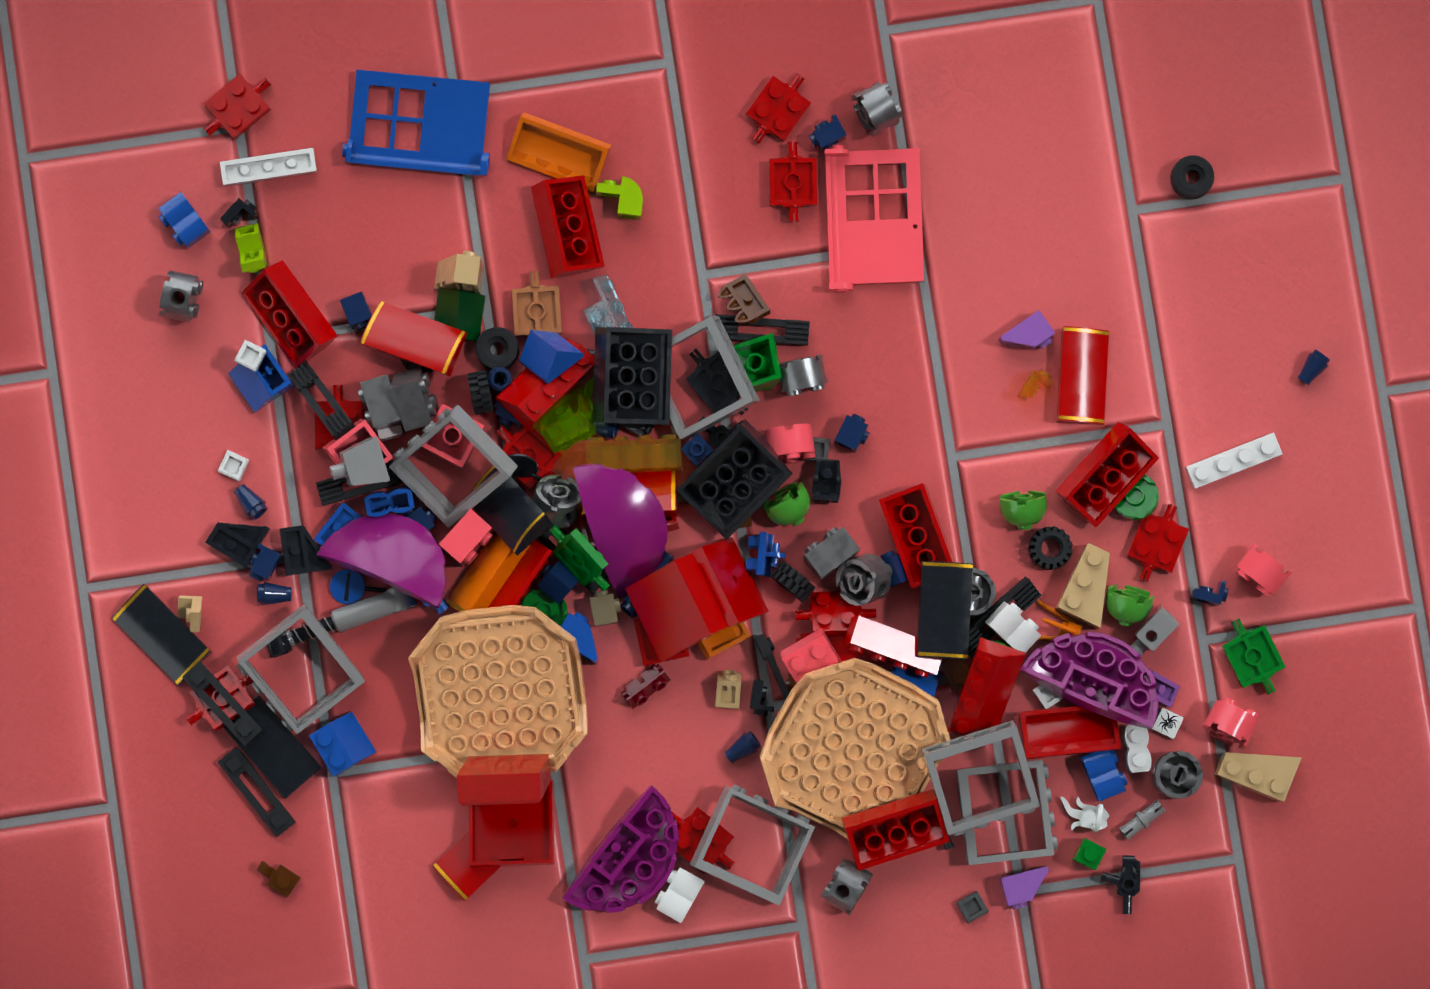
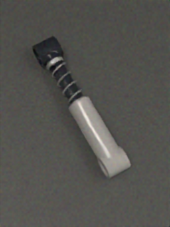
(344, 619)

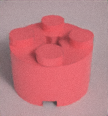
(792, 442)
(1262, 570)
(1231, 723)

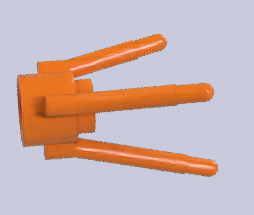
(1069, 626)

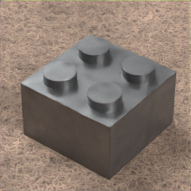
(414, 398)
(380, 403)
(830, 553)

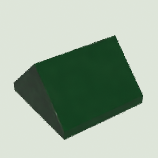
(461, 310)

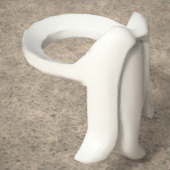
(1090, 816)

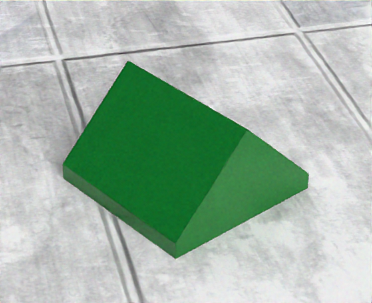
(760, 361)

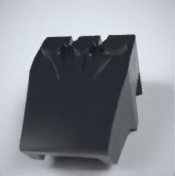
(826, 481)

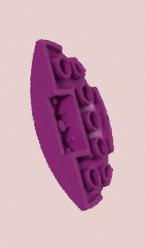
(624, 523)
(393, 552)
(1098, 676)
(630, 859)

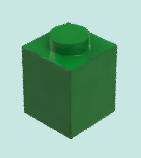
(1089, 854)

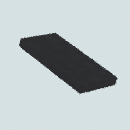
(277, 751)

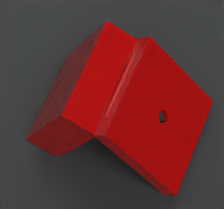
(696, 598)
(504, 790)

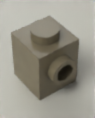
(604, 608)

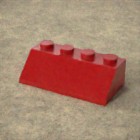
(567, 226)
(289, 313)
(532, 399)
(1107, 474)
(915, 530)
(523, 576)
(986, 687)
(895, 829)

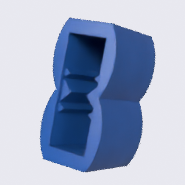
(184, 220)
(382, 502)
(1103, 774)

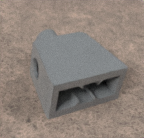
(361, 464)
(1162, 623)

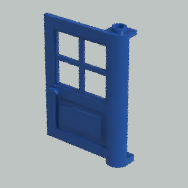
(450, 130)

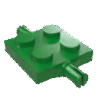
(580, 557)
(1253, 656)

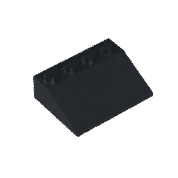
(632, 375)
(735, 479)

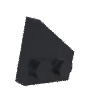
(237, 540)
(301, 552)

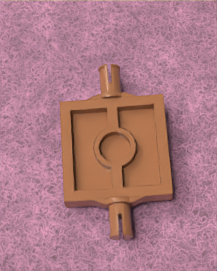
(536, 308)

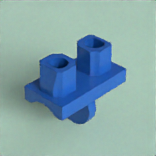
(767, 554)

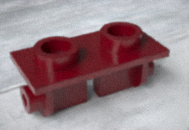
(638, 693)

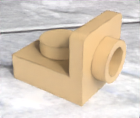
(191, 609)
(728, 689)

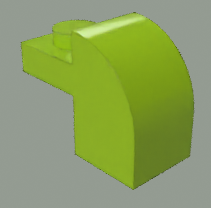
(629, 196)
(250, 248)

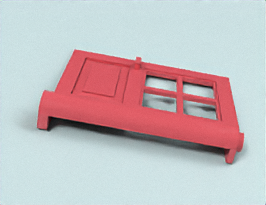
(876, 248)

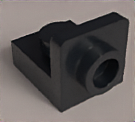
(234, 214)
(759, 693)

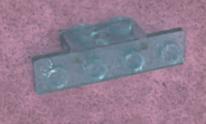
(608, 311)

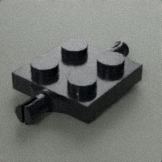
(713, 382)

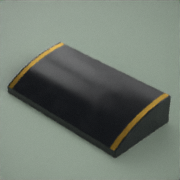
(512, 513)
(944, 610)
(161, 633)

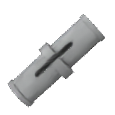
(1142, 820)

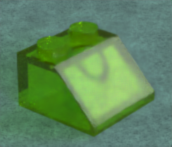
(568, 422)

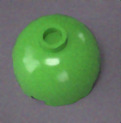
(789, 505)
(1023, 509)
(1128, 604)

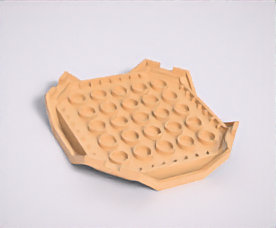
(499, 687)
(850, 742)

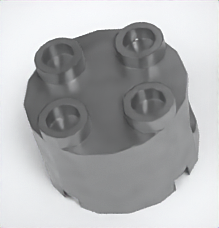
(876, 108)
(173, 307)
(803, 374)
(558, 500)
(864, 579)
(982, 592)
(1177, 775)
(847, 886)

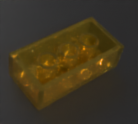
(636, 455)

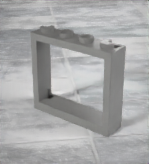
(735, 369)
(427, 491)
(274, 701)
(968, 743)
(1044, 798)
(791, 862)

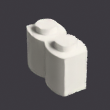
(1013, 627)
(1137, 755)
(679, 895)

